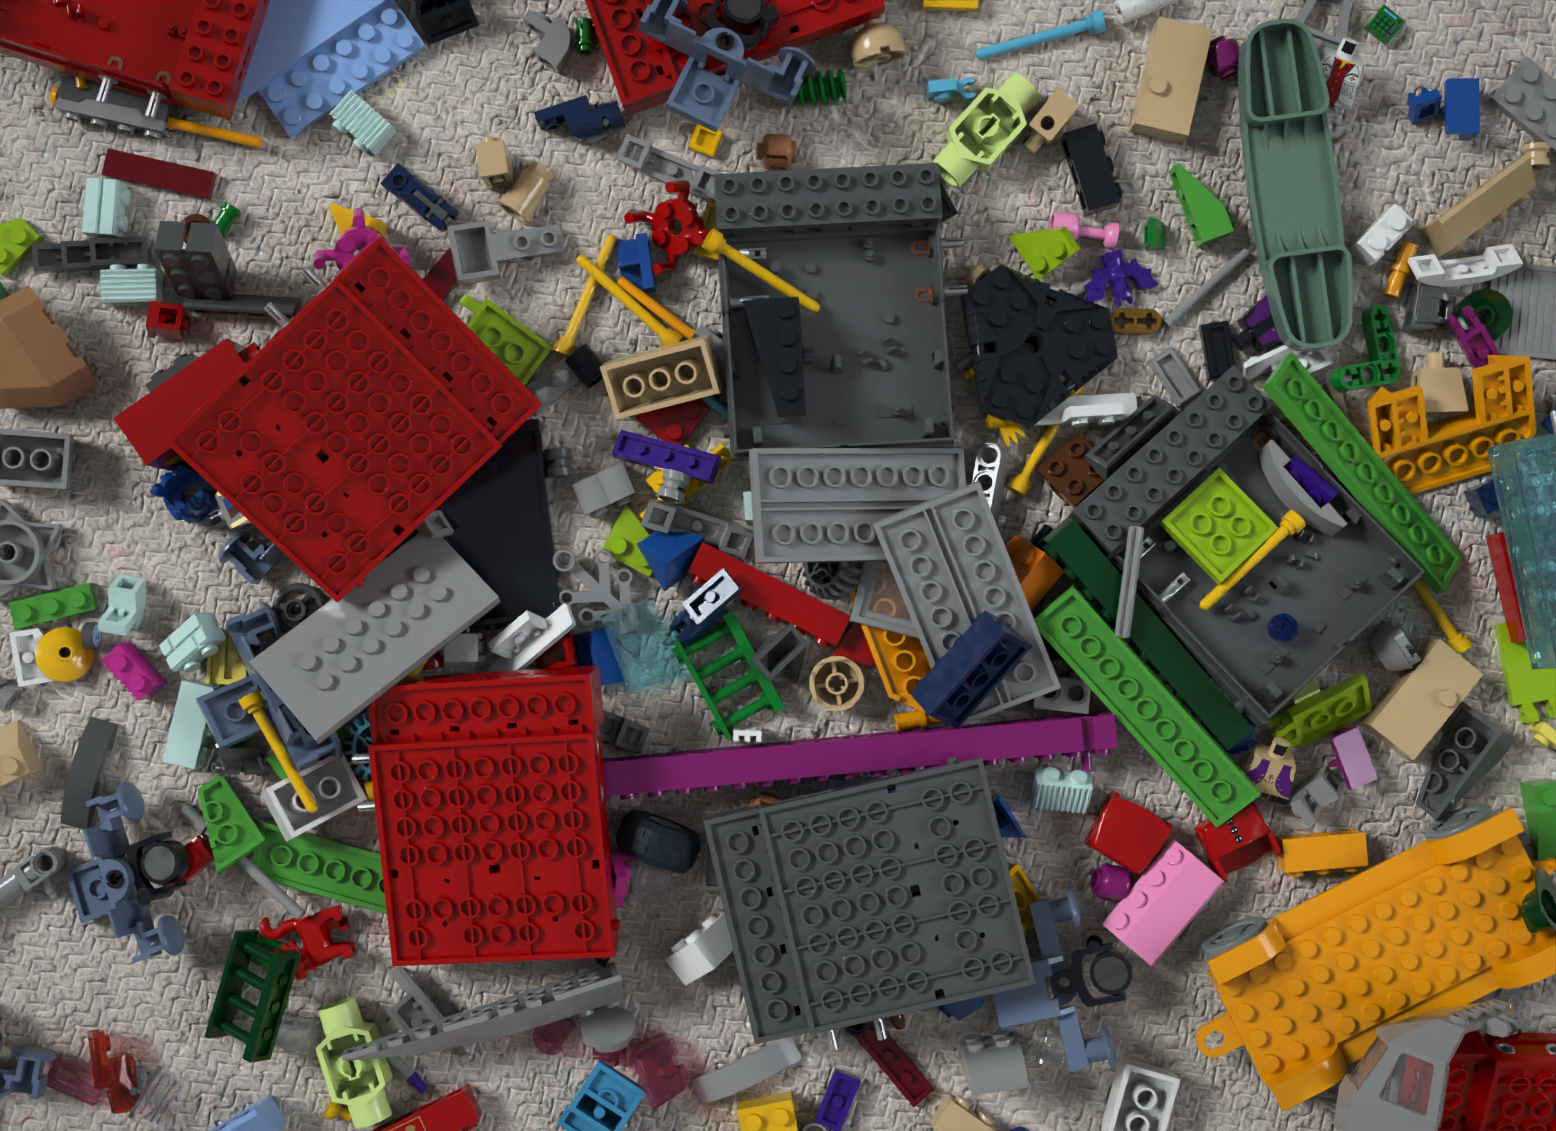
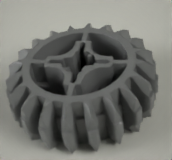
(832, 579)

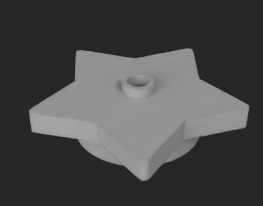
(32, 548)

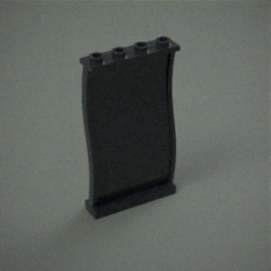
(507, 528)

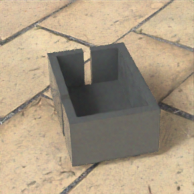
(202, 267)

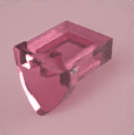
(552, 1036)

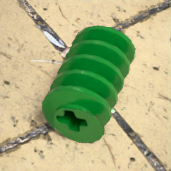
(822, 88)

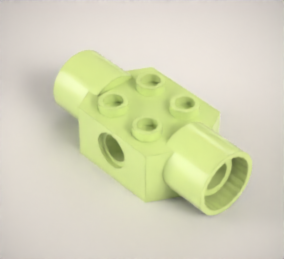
(986, 129)
(353, 1082)

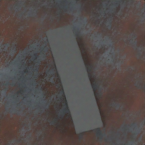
(89, 254)

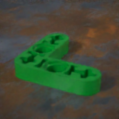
(1379, 360)

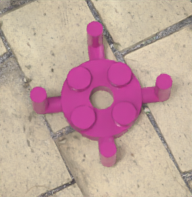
(352, 239)

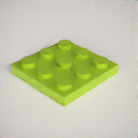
(1218, 526)

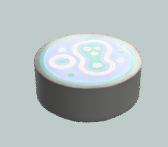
(90, 636)

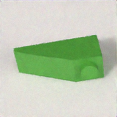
(1202, 210)
(1540, 812)

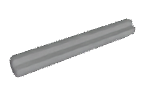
(1129, 581)

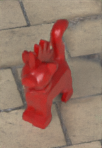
(316, 938)

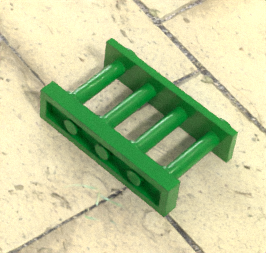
(742, 652)

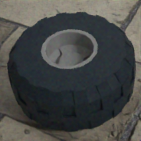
(658, 841)

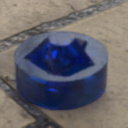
(1282, 627)

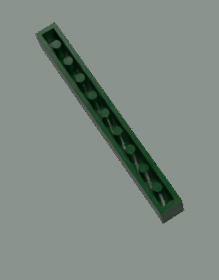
(1148, 634)

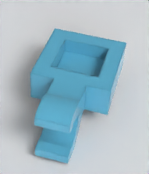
(945, 89)

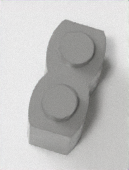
(605, 490)

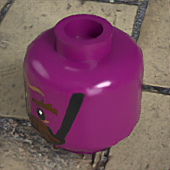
(1223, 57)

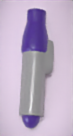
(407, 1075)

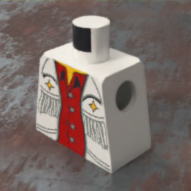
(1341, 72)

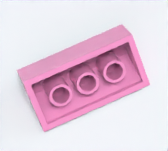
(1163, 903)

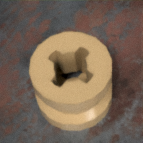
(1538, 154)

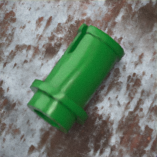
(584, 36)
(226, 217)

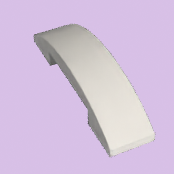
(1468, 270)

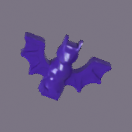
(1116, 274)

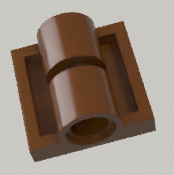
(1070, 473)

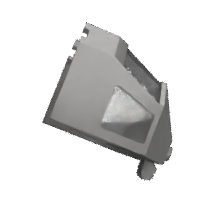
(1407, 1067)

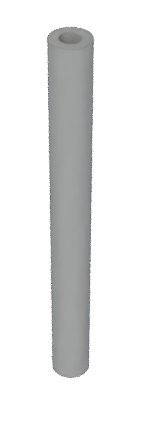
(1206, 288)

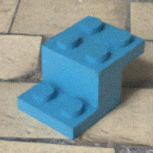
(602, 1101)

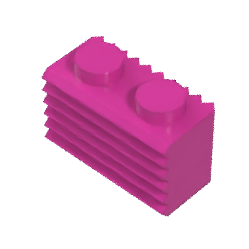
(134, 671)

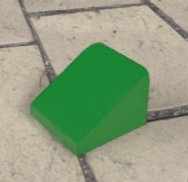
(1154, 235)

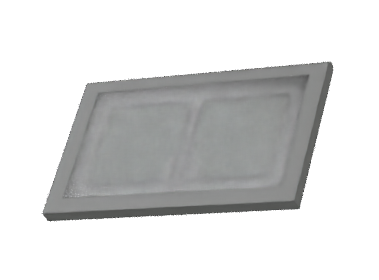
(880, 601)

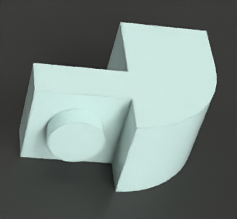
(126, 605)

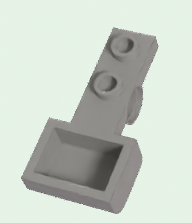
(478, 251)

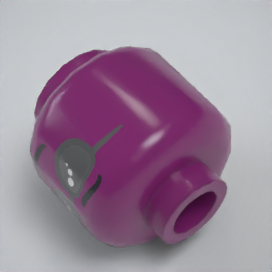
(1111, 882)

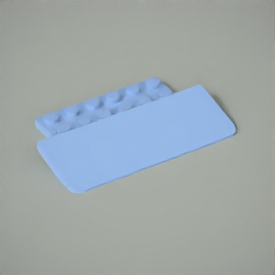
(322, 50)

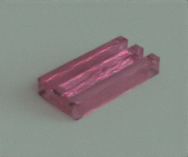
(69, 1090)

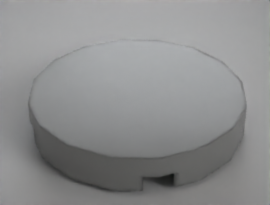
(608, 1029)

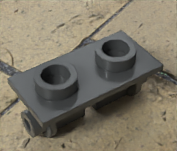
(236, 760)

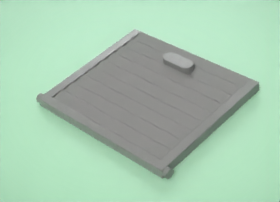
(1533, 306)

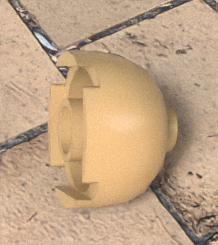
(877, 44)
(836, 683)

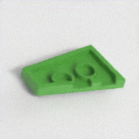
(228, 824)

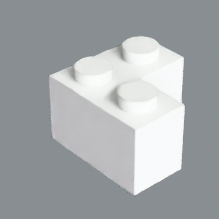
(701, 949)

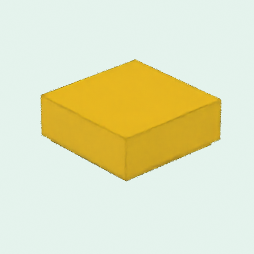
(705, 141)

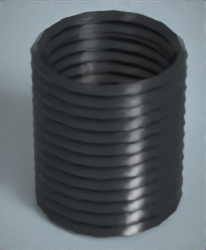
(585, 365)

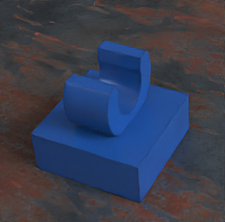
(1424, 105)

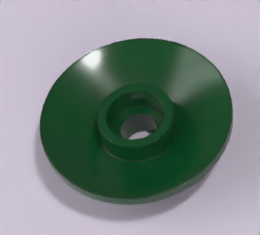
(1496, 307)

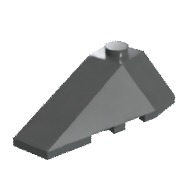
(1464, 756)

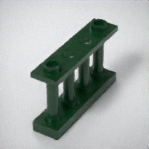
(272, 1000)

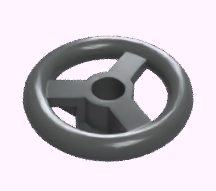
(288, 608)

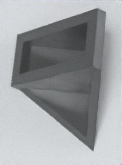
(781, 655)

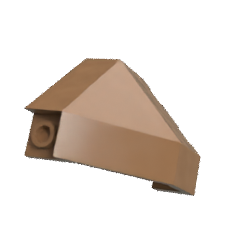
(37, 356)

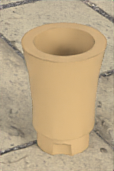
(526, 192)

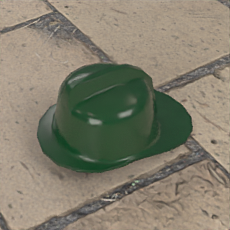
(1540, 904)

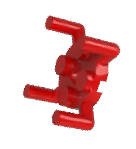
(663, 225)

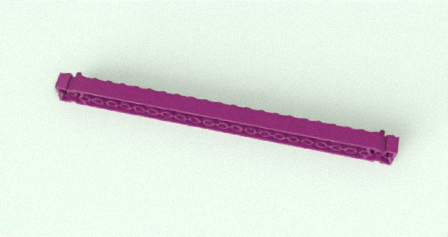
(851, 754)

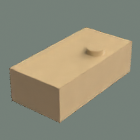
(1170, 80)
(663, 376)
(1421, 699)

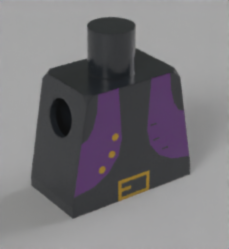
(1257, 327)

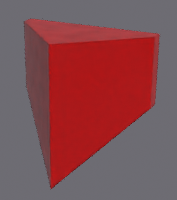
(560, 654)

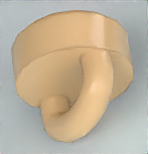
(975, 274)

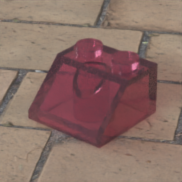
(659, 1069)

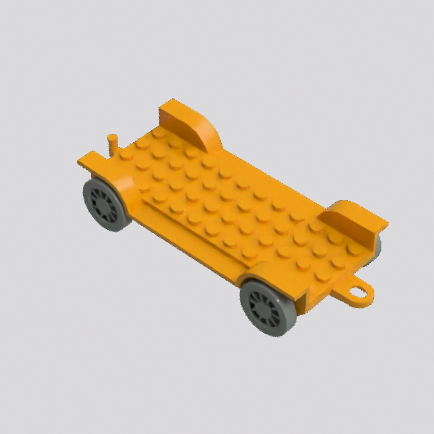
(1377, 950)

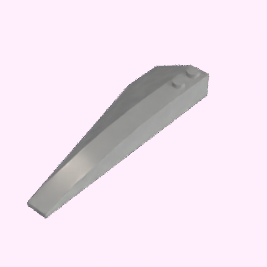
(503, 1017)

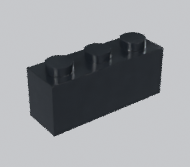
(1091, 169)

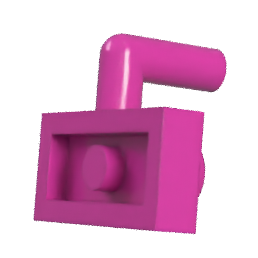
(621, 874)

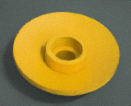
(61, 668)

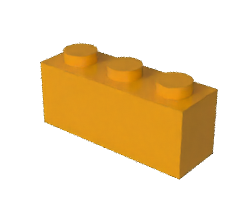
(1322, 852)

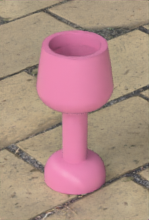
(1072, 222)

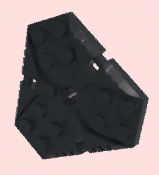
(1068, 340)

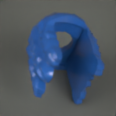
(171, 490)

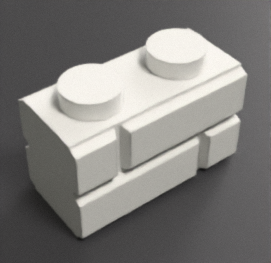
(1381, 235)

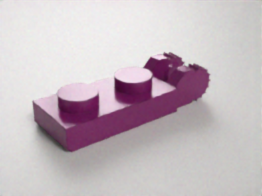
(1475, 340)

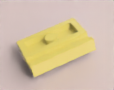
(225, 665)

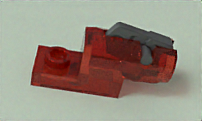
(114, 1071)

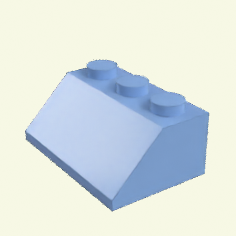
(258, 1117)

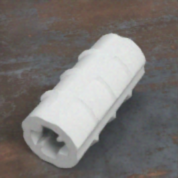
(1132, 9)

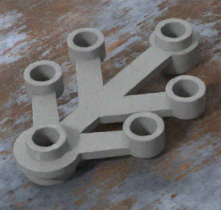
(600, 590)

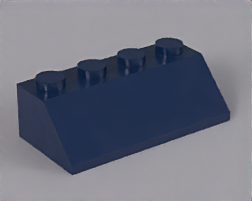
(970, 669)

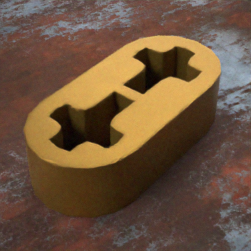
(1134, 315)

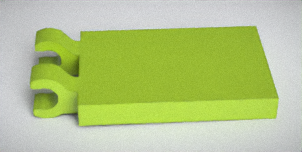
(507, 338)
(1521, 681)
(1324, 712)

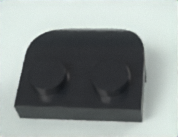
(444, 18)

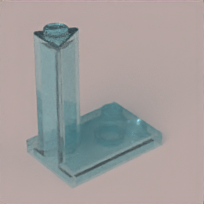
(640, 645)

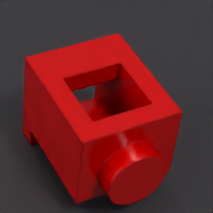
(163, 313)

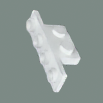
(1314, 361)
(1087, 409)
(529, 638)

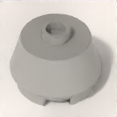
(1393, 647)

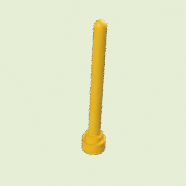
(716, 243)
(667, 336)
(566, 343)
(1021, 482)
(1291, 524)
(1455, 639)
(253, 704)

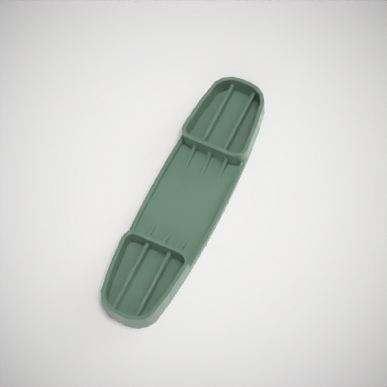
(1294, 185)

